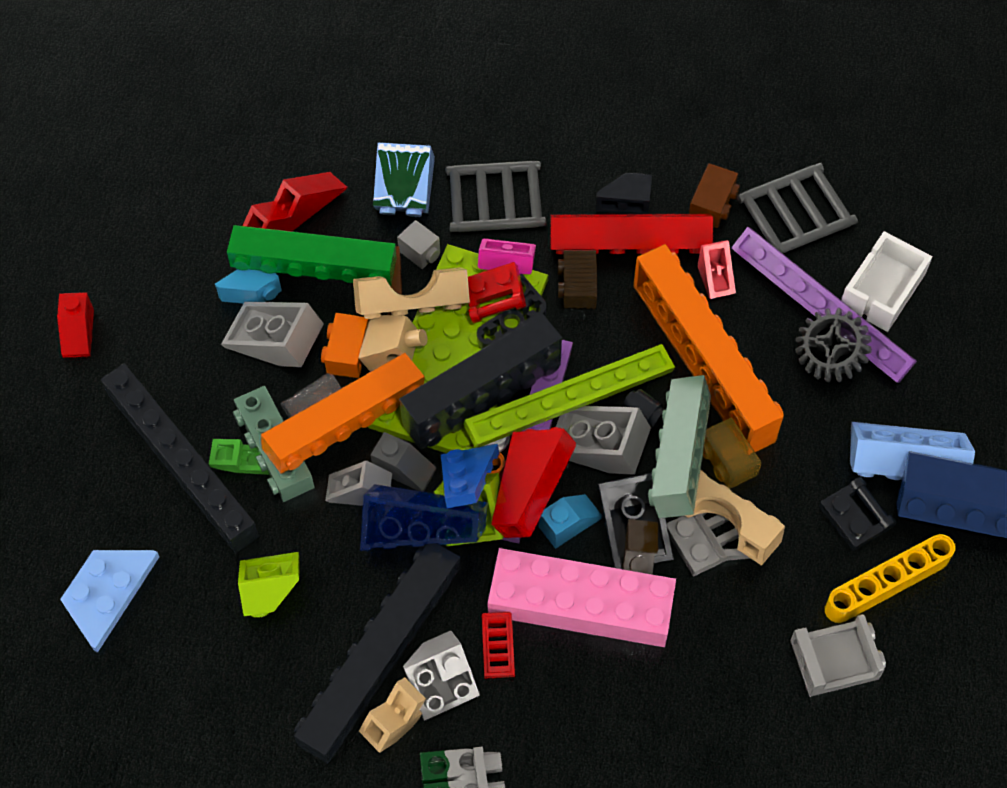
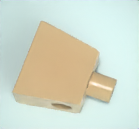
(389, 338)

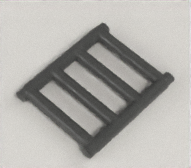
(793, 179)
(484, 222)

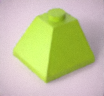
(266, 582)

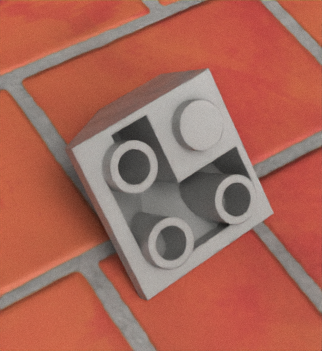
(441, 674)

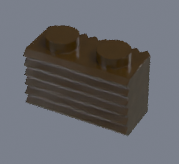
(579, 279)

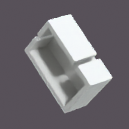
(886, 280)

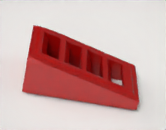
(498, 620)

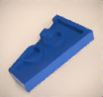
(466, 472)

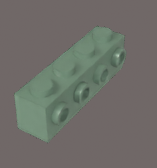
(259, 415)

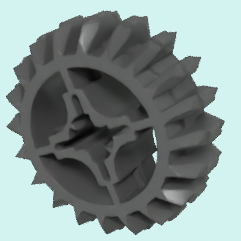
(823, 342)

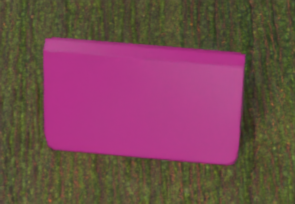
(498, 253)

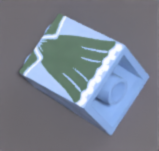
(403, 179)

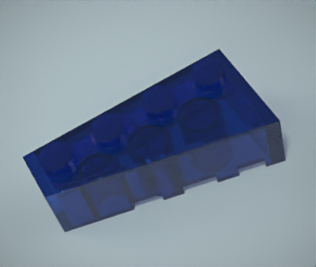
(417, 518)

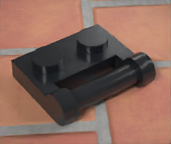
(849, 518)

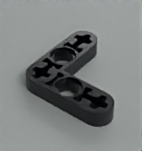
(532, 299)

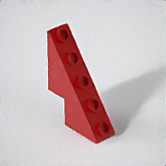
(295, 202)

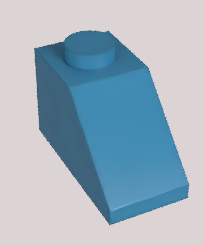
(248, 286)
(568, 518)

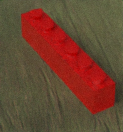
(630, 232)

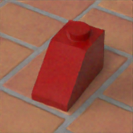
(75, 324)

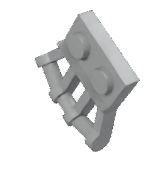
(698, 543)

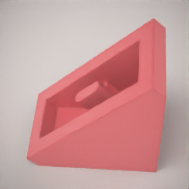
(716, 269)

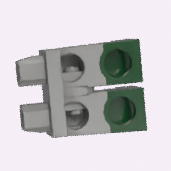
(460, 768)

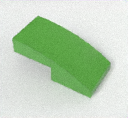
(234, 457)

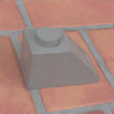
(353, 482)

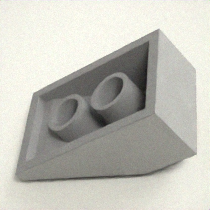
(274, 332)
(607, 437)

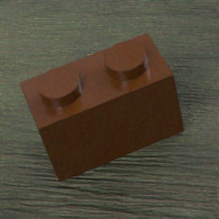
(714, 193)

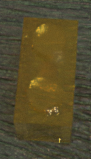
(730, 454)

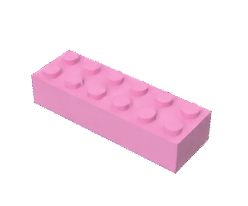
(582, 597)

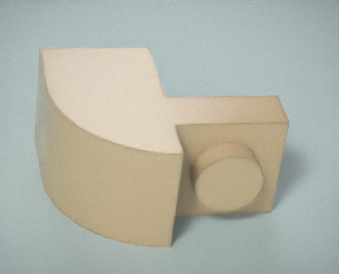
(394, 717)

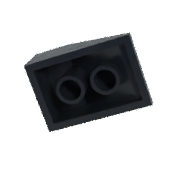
(626, 500)

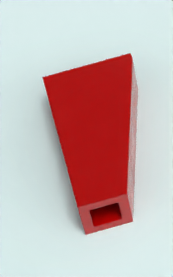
(529, 479)

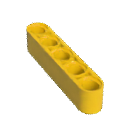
(899, 569)

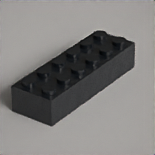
(481, 381)

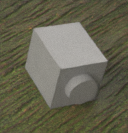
(419, 244)

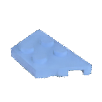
(105, 590)

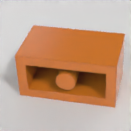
(344, 345)

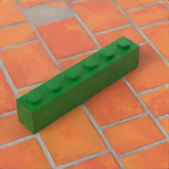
(310, 254)

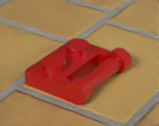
(493, 285)

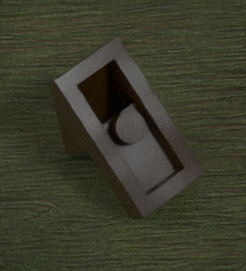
(640, 546)

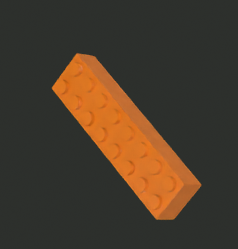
(706, 346)

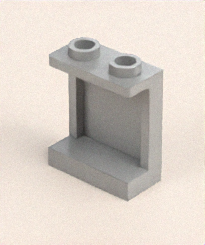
(838, 656)

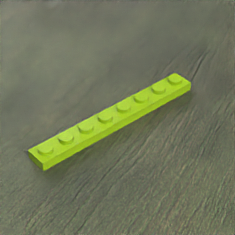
(568, 396)

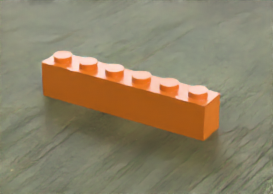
(340, 414)

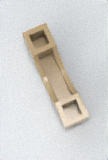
(445, 288)
(757, 531)

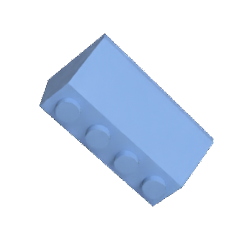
(886, 448)

